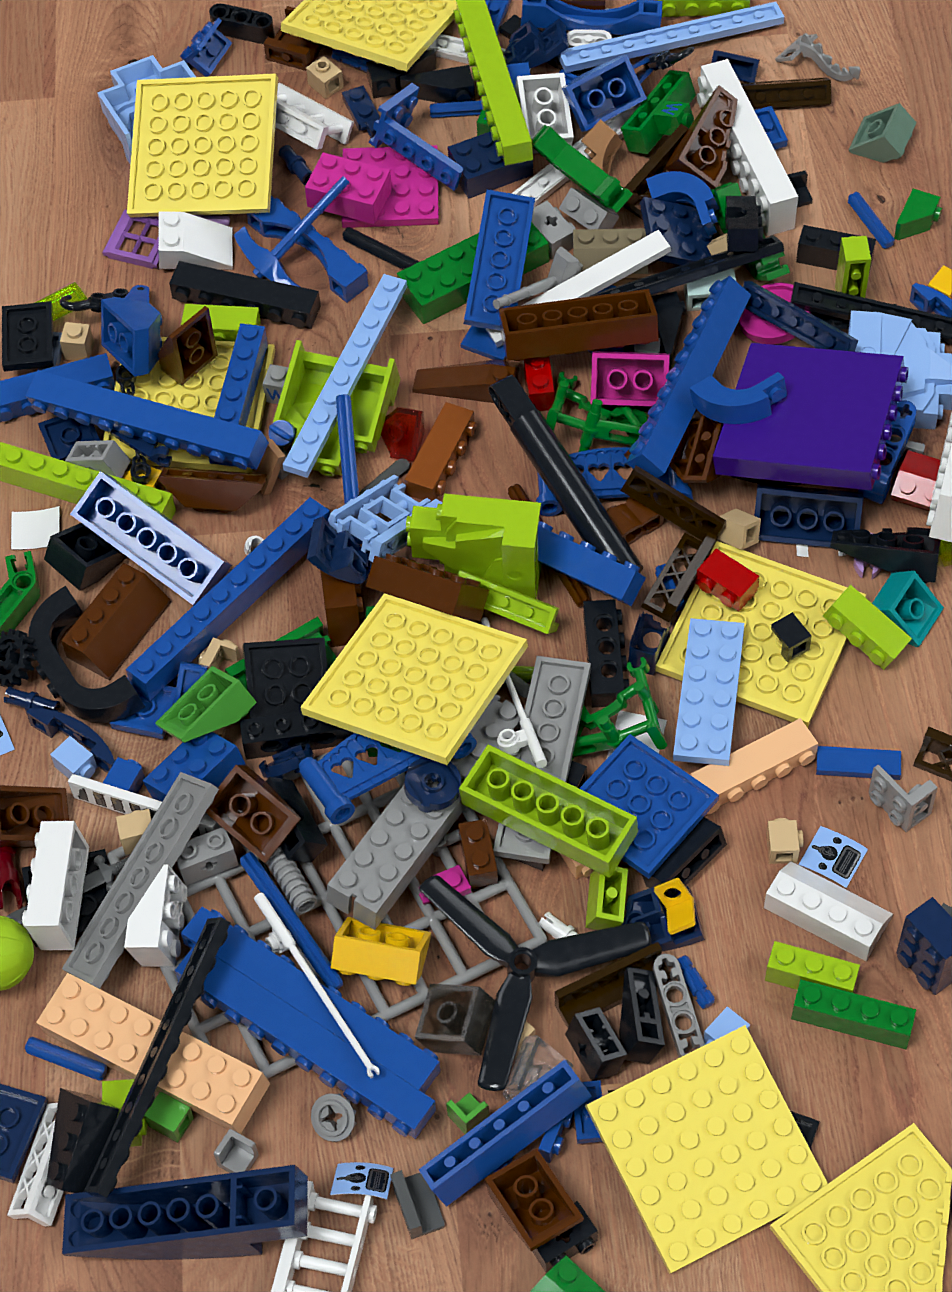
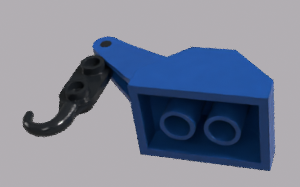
(614, 87)
(127, 326)

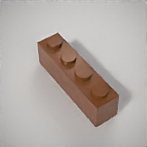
(440, 452)

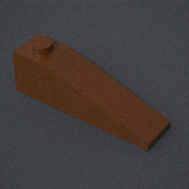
(707, 140)

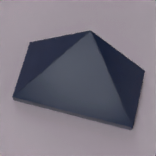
(743, 66)

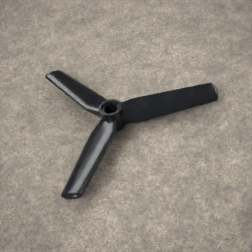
(548, 960)

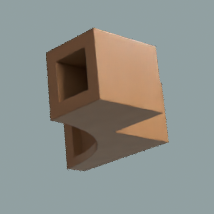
(601, 146)

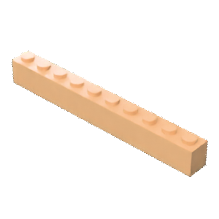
(748, 769)

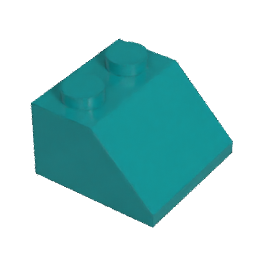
(909, 604)

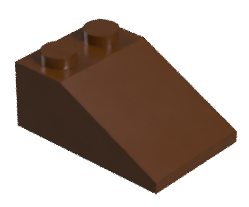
(189, 348)
(24, 809)
(252, 812)
(532, 1200)

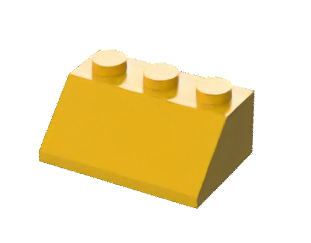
(380, 953)

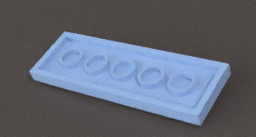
(709, 692)

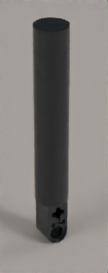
(559, 471)

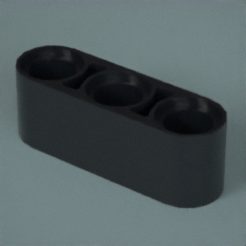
(242, 23)

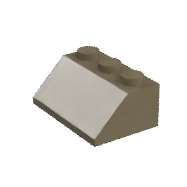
(595, 245)

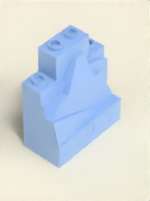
(119, 101)
(929, 367)

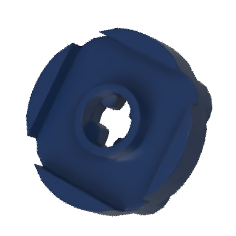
(285, 761)
(428, 797)

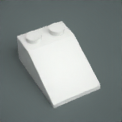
(193, 241)

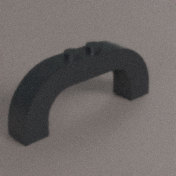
(93, 705)

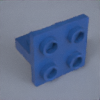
(207, 48)

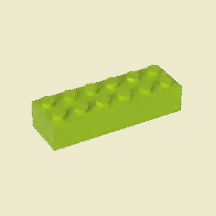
(549, 810)

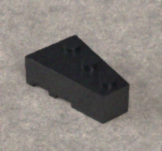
(78, 1139)

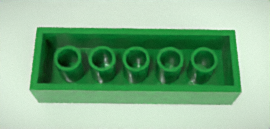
(445, 278)

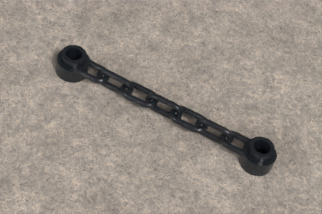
(127, 380)

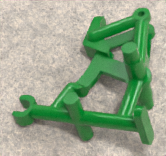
(598, 420)
(609, 736)

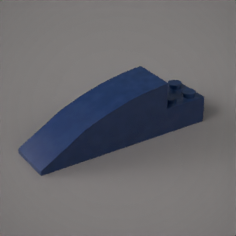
(189, 1217)

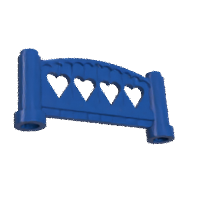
(610, 484)
(337, 790)

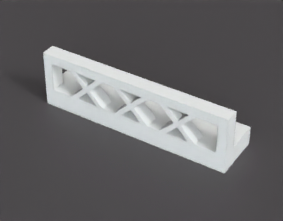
(41, 1197)

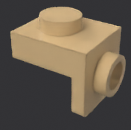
(217, 652)

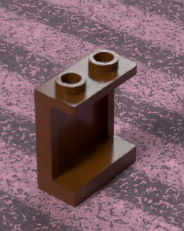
(290, 49)

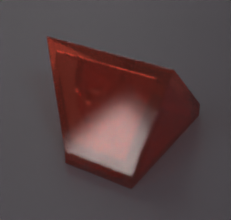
(403, 433)

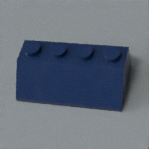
(805, 513)

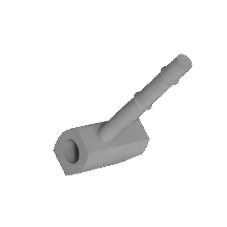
(562, 268)

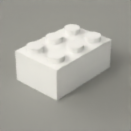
(544, 104)

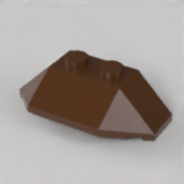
(695, 452)
(211, 488)

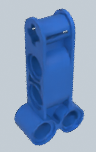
(902, 428)

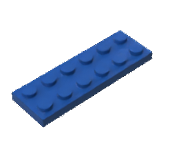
(498, 255)

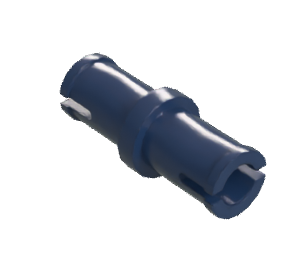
(295, 163)
(29, 700)

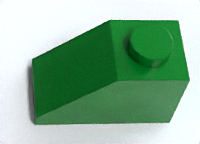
(918, 214)

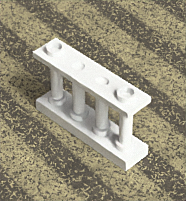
(308, 119)
(293, 1258)

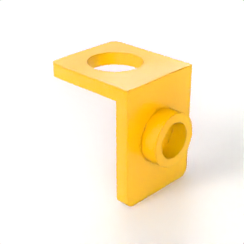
(679, 909)

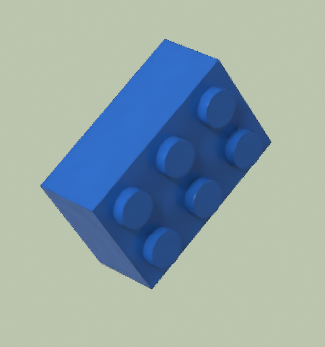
(204, 758)

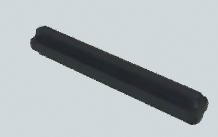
(378, 249)

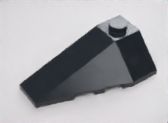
(892, 551)

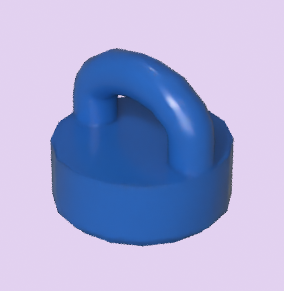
(282, 432)

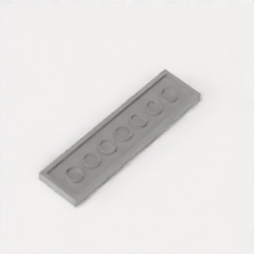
(555, 713)
(159, 845)

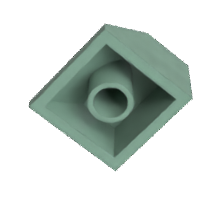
(884, 134)

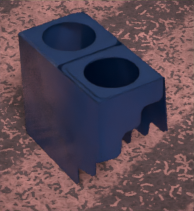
(644, 625)

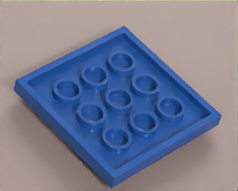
(658, 794)

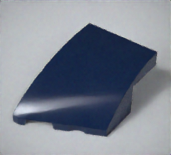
(536, 47)
(337, 553)
(648, 908)

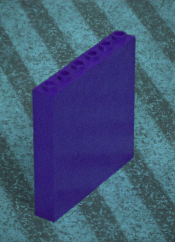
(827, 425)

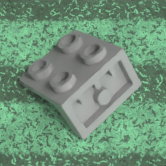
(902, 808)

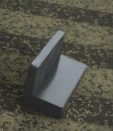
(417, 1204)

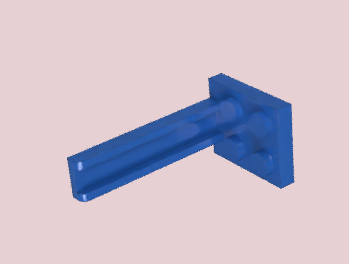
(391, 130)

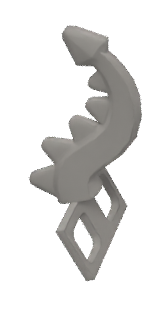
(815, 52)

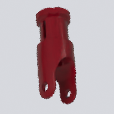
(9, 875)

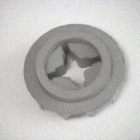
(328, 1129)

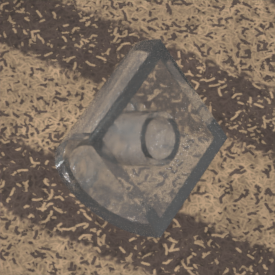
(531, 1063)

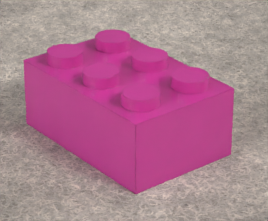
(361, 198)
(628, 377)

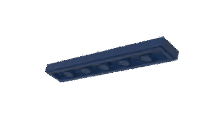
(796, 320)

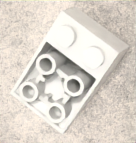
(157, 920)

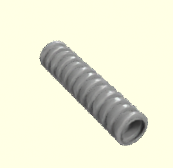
(292, 882)

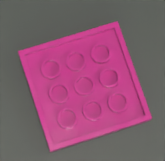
(412, 193)

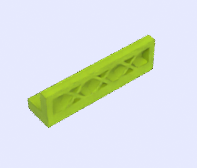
(517, 605)

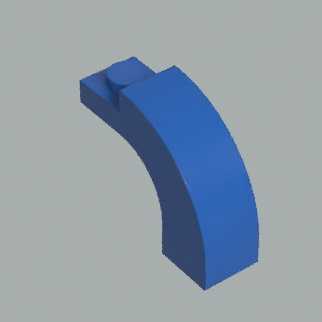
(689, 189)
(734, 405)

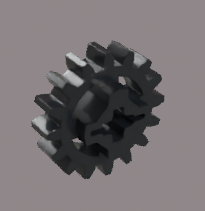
(15, 657)

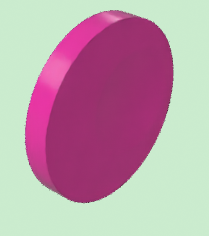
(761, 330)

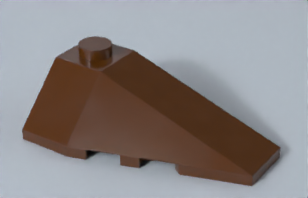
(464, 380)

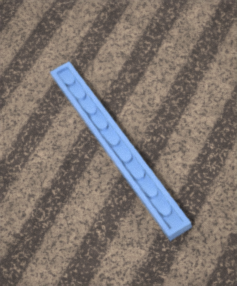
(671, 36)
(345, 375)

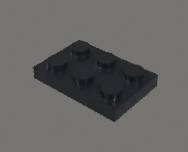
(27, 336)

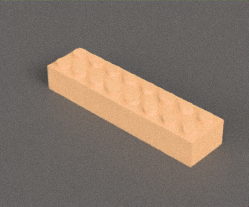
(121, 1036)

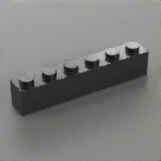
(218, 287)

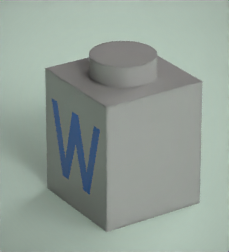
(274, 383)

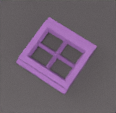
(121, 232)

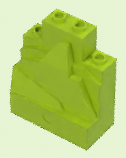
(369, 402)
(480, 537)

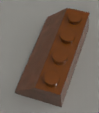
(115, 622)

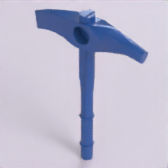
(267, 262)

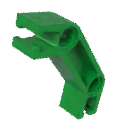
(580, 169)
(762, 269)
(14, 600)

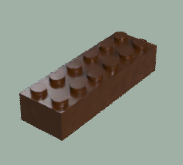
(578, 325)

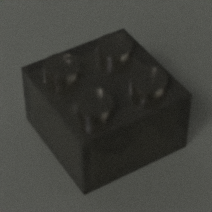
(455, 1019)

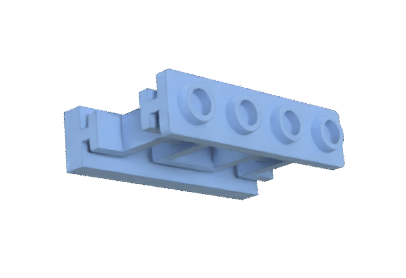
(361, 517)

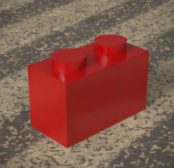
(539, 382)
(727, 580)

